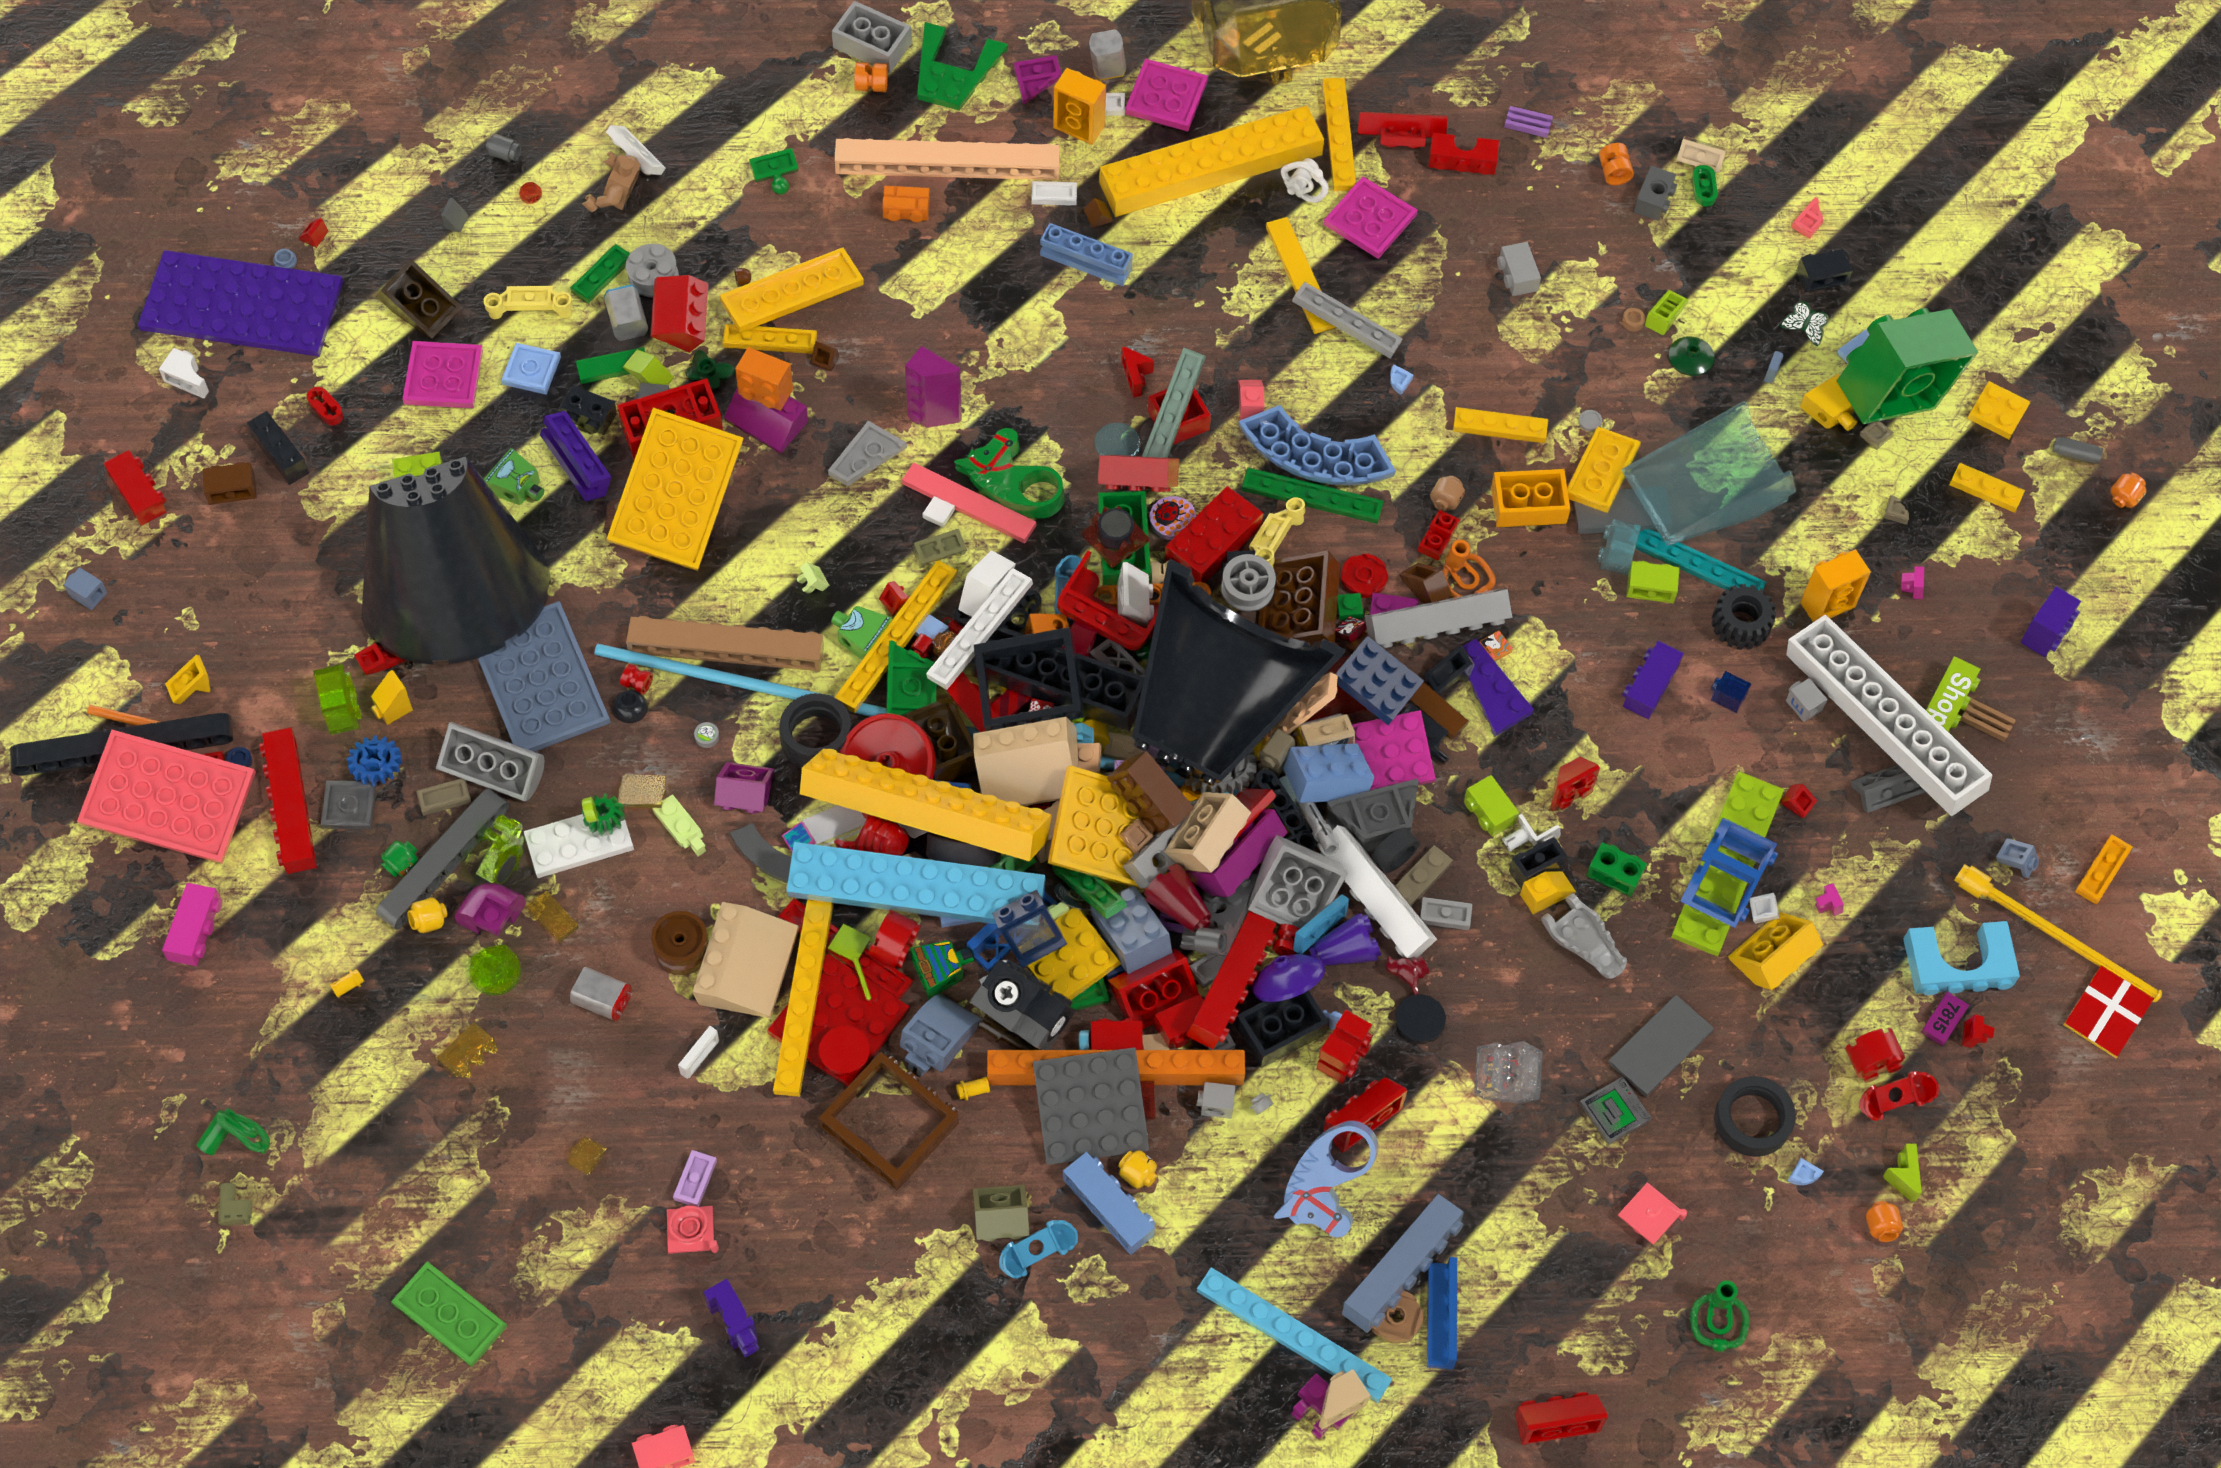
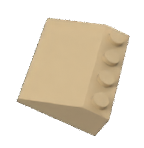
(1026, 760)
(745, 961)

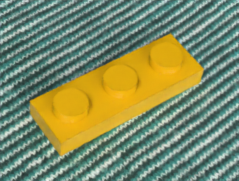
(1987, 487)

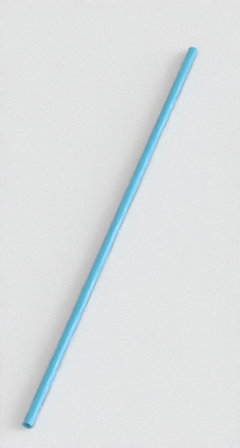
(774, 688)

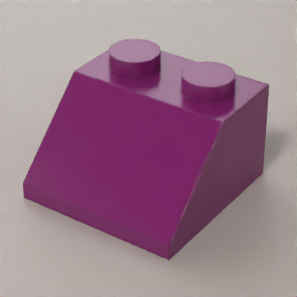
(743, 787)

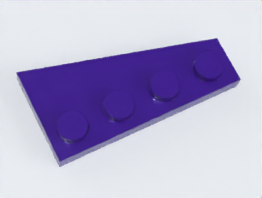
(1497, 695)

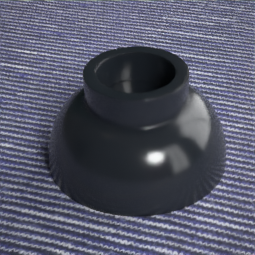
(630, 706)

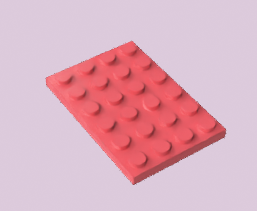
(166, 796)

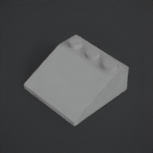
(1295, 883)

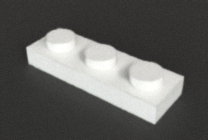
(632, 146)

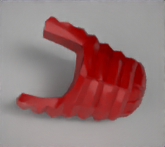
(878, 837)

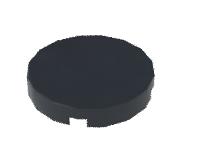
(1420, 1019)

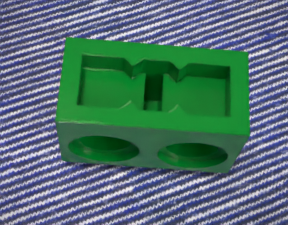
(1614, 874)

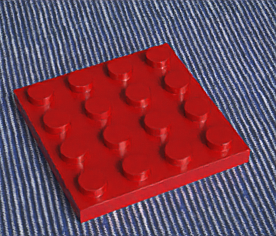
(844, 1004)

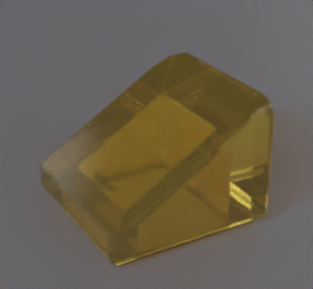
(586, 1155)

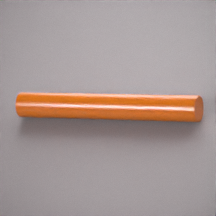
(118, 716)

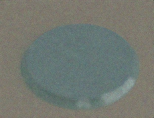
(1117, 440)

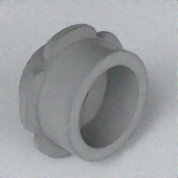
(1261, 1103)

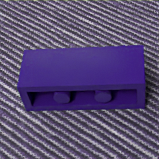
(1652, 679)

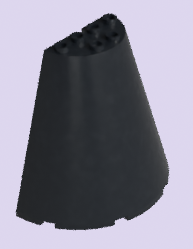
(447, 567)
(1217, 681)

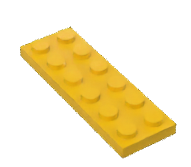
(791, 289)

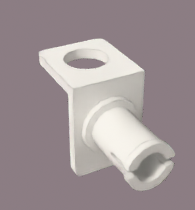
(1526, 834)

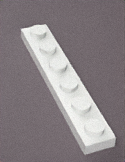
(979, 628)

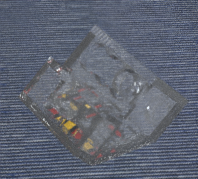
(1508, 1072)

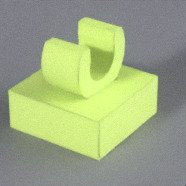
(813, 576)

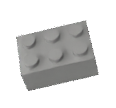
(871, 36)

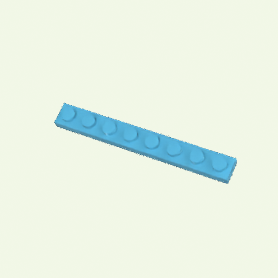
(1290, 1332)

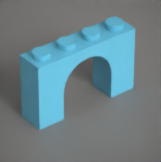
(1934, 975)

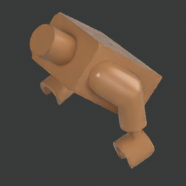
(619, 183)

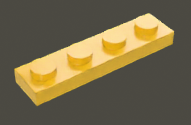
(1500, 425)

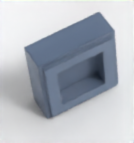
(1773, 367)

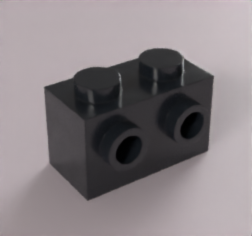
(1824, 270)
(589, 410)
(1543, 857)

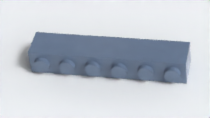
(1403, 1263)

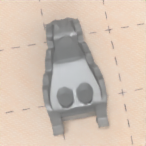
(1586, 936)

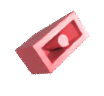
(1250, 398)

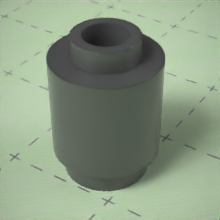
(503, 148)

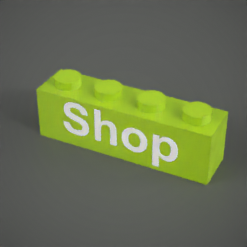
(1953, 693)

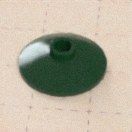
(1691, 363)

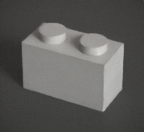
(1519, 269)

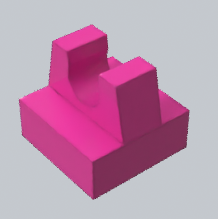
(1914, 582)
(1830, 901)

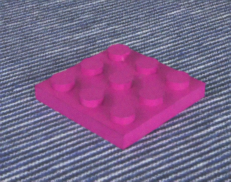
(1166, 94)
(1370, 217)
(443, 374)
(1396, 751)

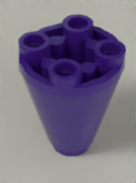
(1347, 943)

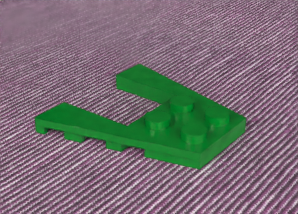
(949, 84)

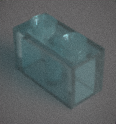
(1619, 546)

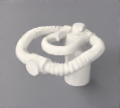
(1301, 177)

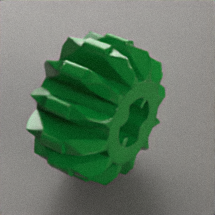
(612, 817)

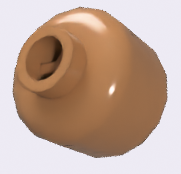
(1447, 493)

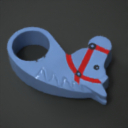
(1310, 1188)

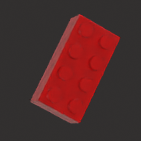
(1217, 529)

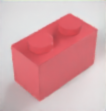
(664, 1449)

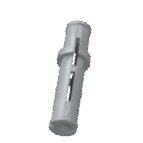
(1321, 831)

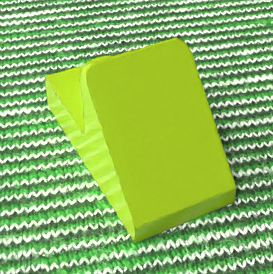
(1907, 1176)

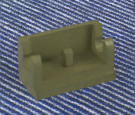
(939, 547)

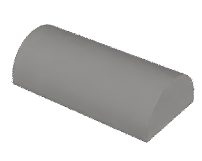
(490, 762)

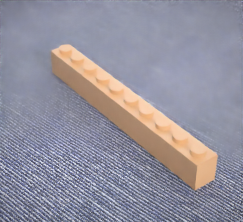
(947, 159)

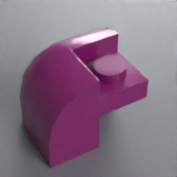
(489, 908)

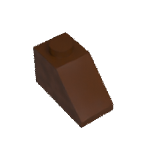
(1426, 583)

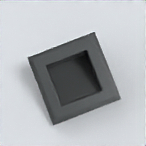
(453, 216)

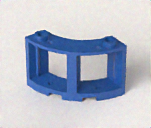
(1743, 842)

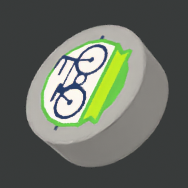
(706, 735)

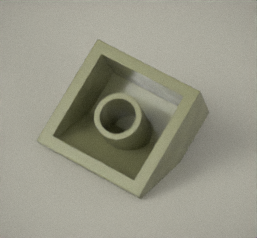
(1001, 1212)

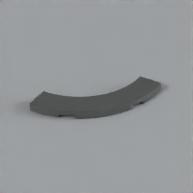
(761, 853)

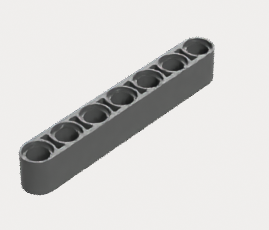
(442, 858)

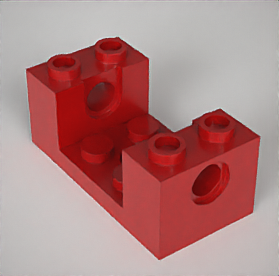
(689, 401)

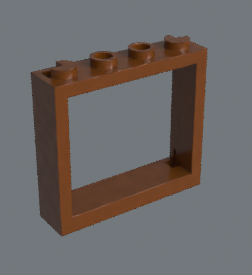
(866, 1154)

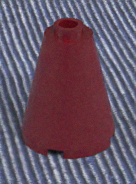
(1178, 898)

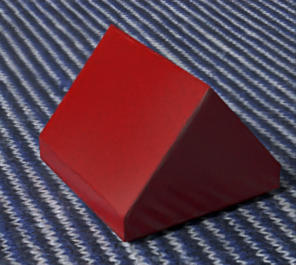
(314, 232)

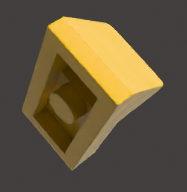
(187, 680)

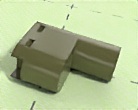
(231, 1210)

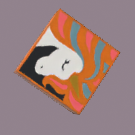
(1496, 646)

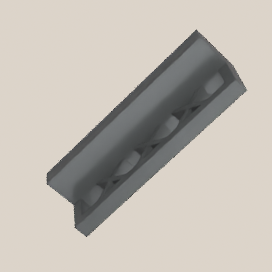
(1885, 788)

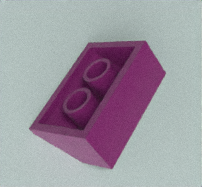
(765, 424)

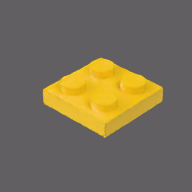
(1998, 410)

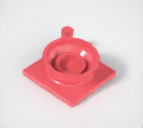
(1651, 1213)
(691, 1230)

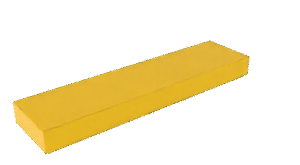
(770, 339)

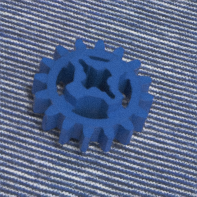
(373, 760)

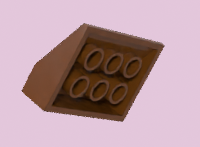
(1304, 598)

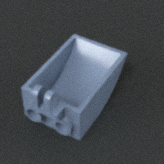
(937, 1034)

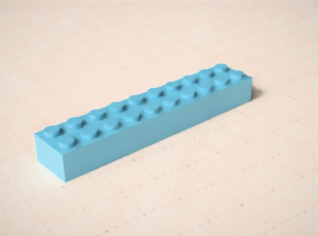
(905, 883)

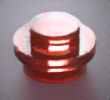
(530, 193)

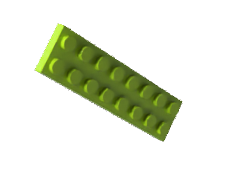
(1752, 806)

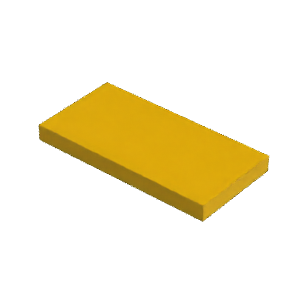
(1599, 470)

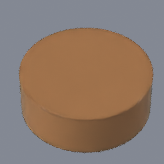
(1633, 319)

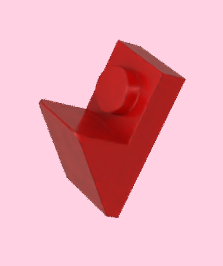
(1135, 367)

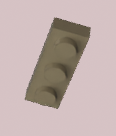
(1423, 875)

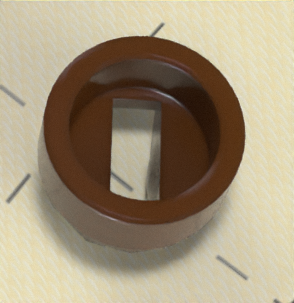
(742, 276)

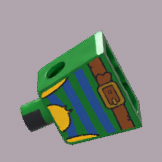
(939, 966)

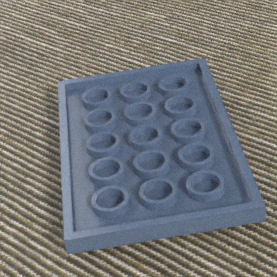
(544, 684)

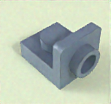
(2019, 856)

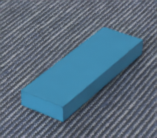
(1320, 924)

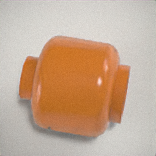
(2128, 490)
(1884, 1221)

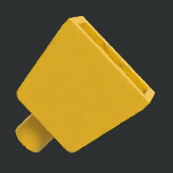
(1829, 405)

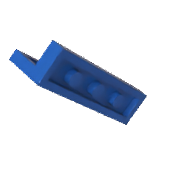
(989, 934)
(1442, 1315)

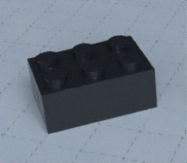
(1281, 1027)

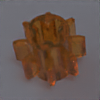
(942, 641)

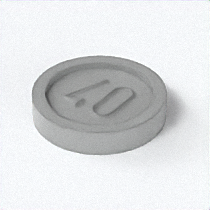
(1590, 420)

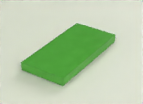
(449, 1314)

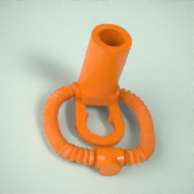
(1457, 559)

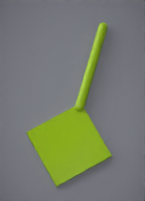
(851, 945)

